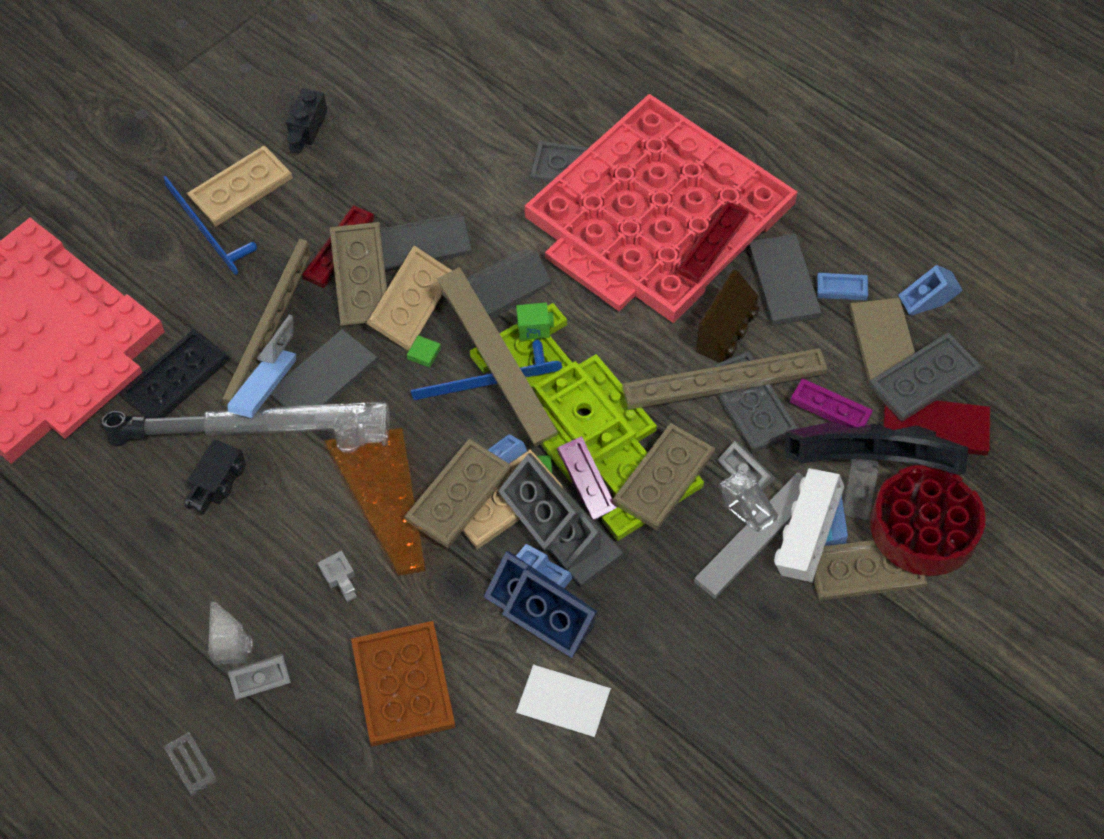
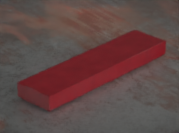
(712, 242)
(322, 266)

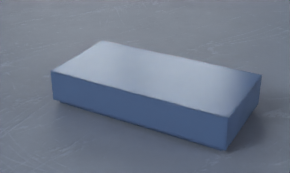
(842, 286)

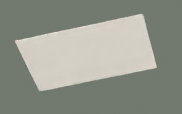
(563, 700)

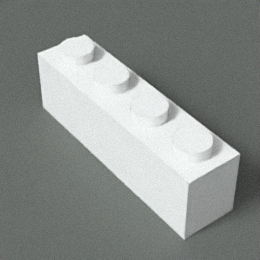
(809, 525)

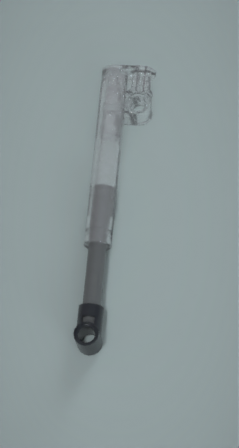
(352, 423)

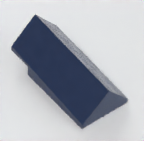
(540, 605)

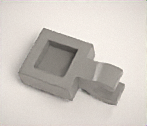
(338, 572)

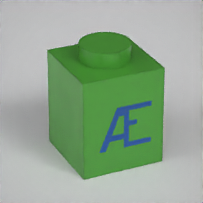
(534, 321)

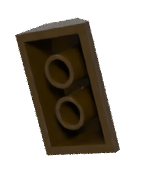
(727, 318)

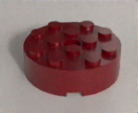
(927, 520)

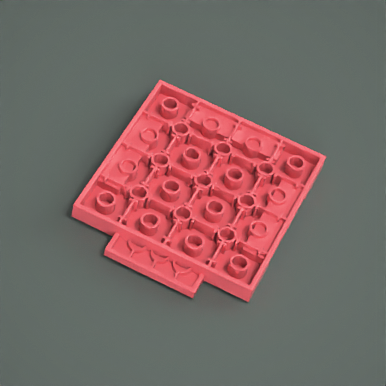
(643, 202)
(61, 339)

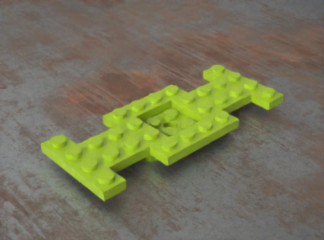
(608, 431)

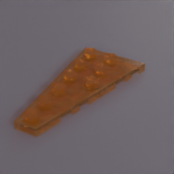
(384, 491)

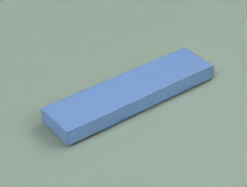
(260, 385)

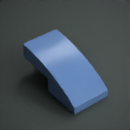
(541, 563)

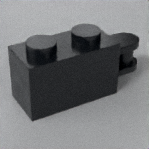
(305, 119)
(214, 476)

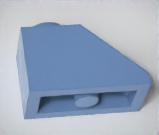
(930, 291)

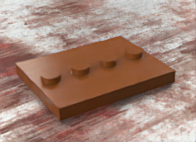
(402, 683)

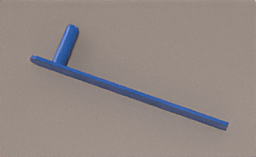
(227, 258)
(539, 368)

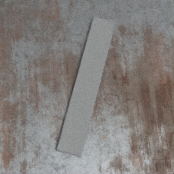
(748, 543)

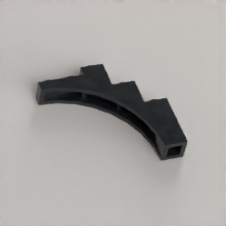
(877, 442)

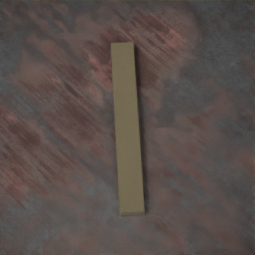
(270, 318)
(497, 357)
(724, 378)

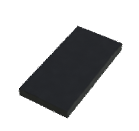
(174, 376)

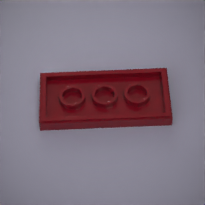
(951, 421)

